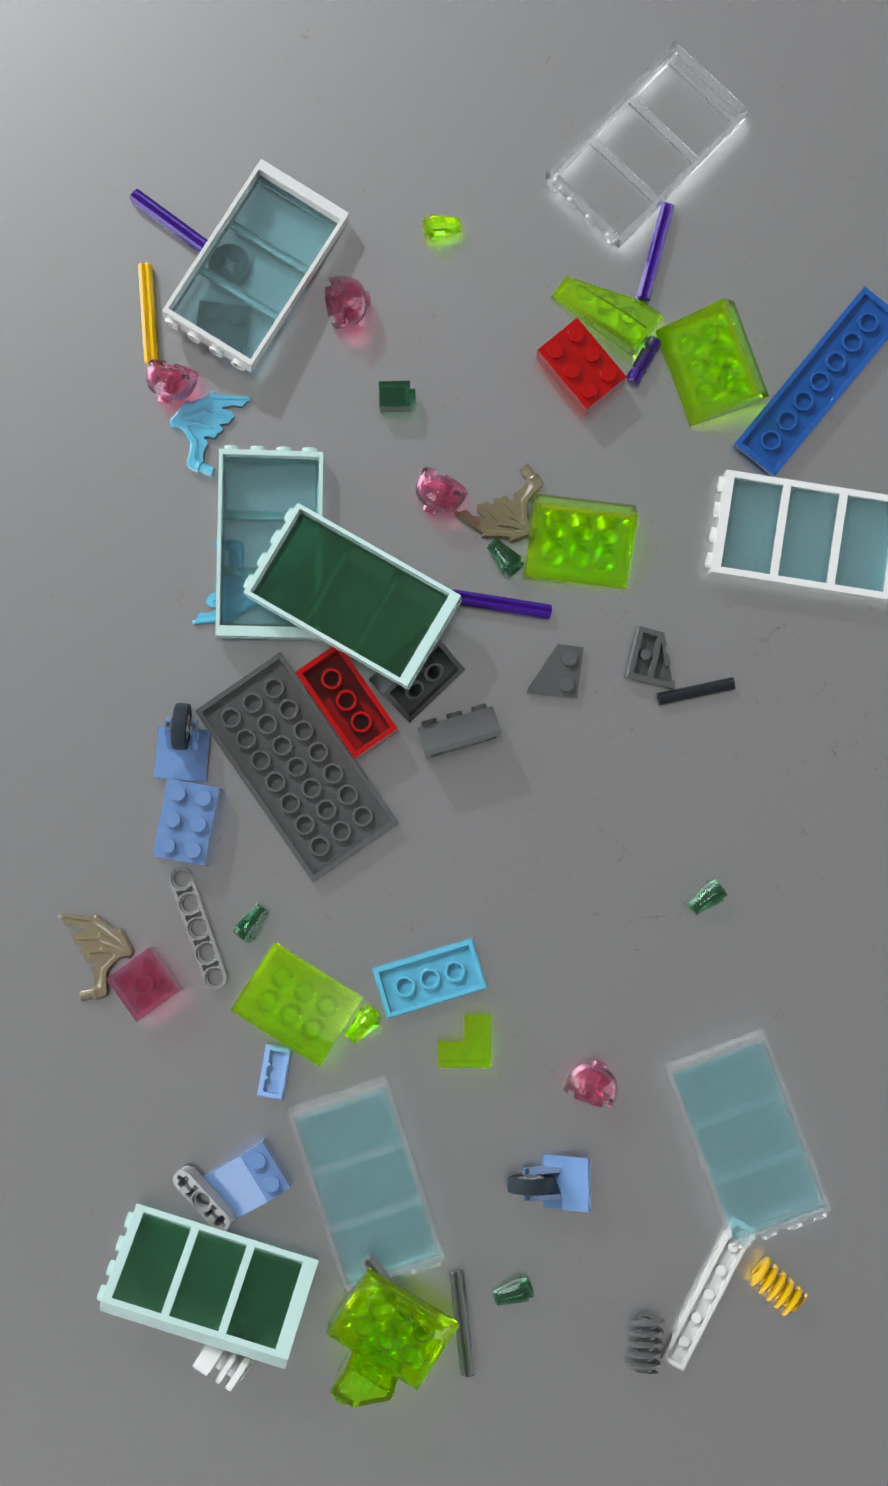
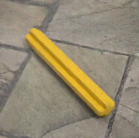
(148, 312)

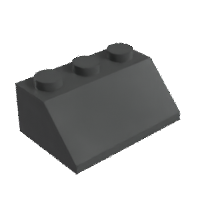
(436, 674)
(459, 731)

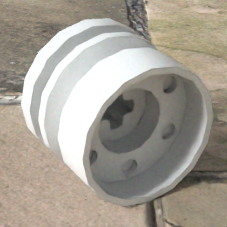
(227, 1362)

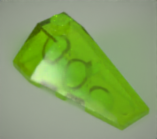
(613, 315)

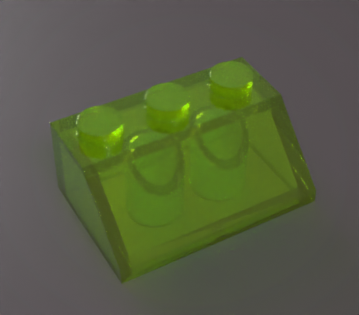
(361, 1382)

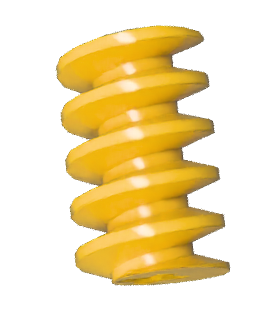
(777, 1286)

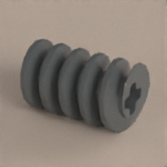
(646, 1344)

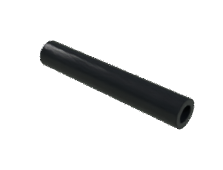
(695, 691)

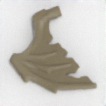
(506, 517)
(100, 945)

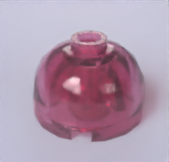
(346, 301)
(170, 381)
(439, 492)
(592, 1084)

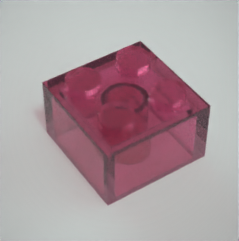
(144, 983)

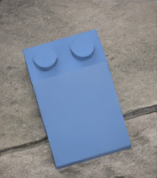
(250, 1179)

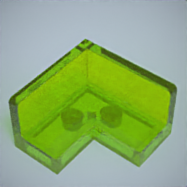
(473, 1050)

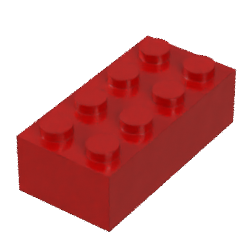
(347, 701)

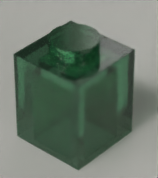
(396, 396)

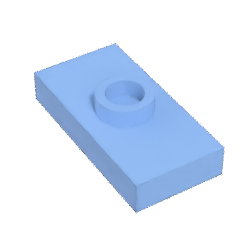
(274, 1071)

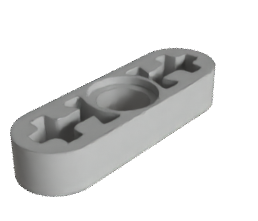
(193, 1198)

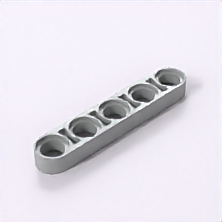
(189, 918)

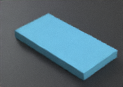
(429, 978)

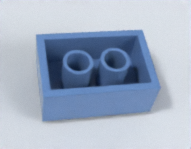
(187, 822)

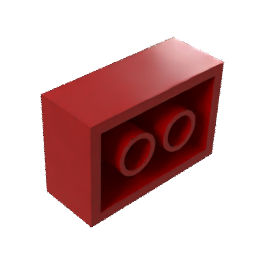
(581, 366)

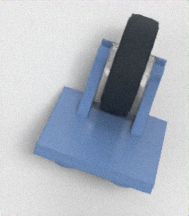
(182, 747)
(559, 1182)

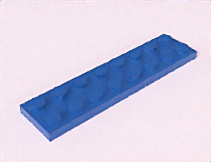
(816, 383)

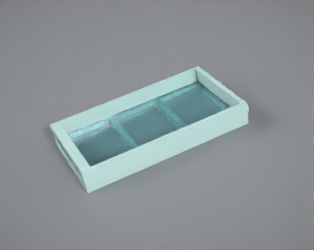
(253, 499)

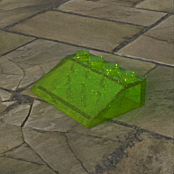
(712, 362)
(580, 540)
(296, 1004)
(392, 1328)

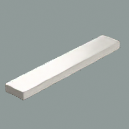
(702, 1304)

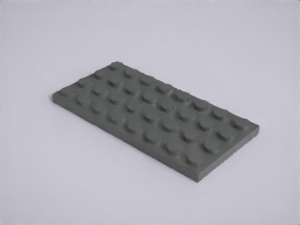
(296, 767)

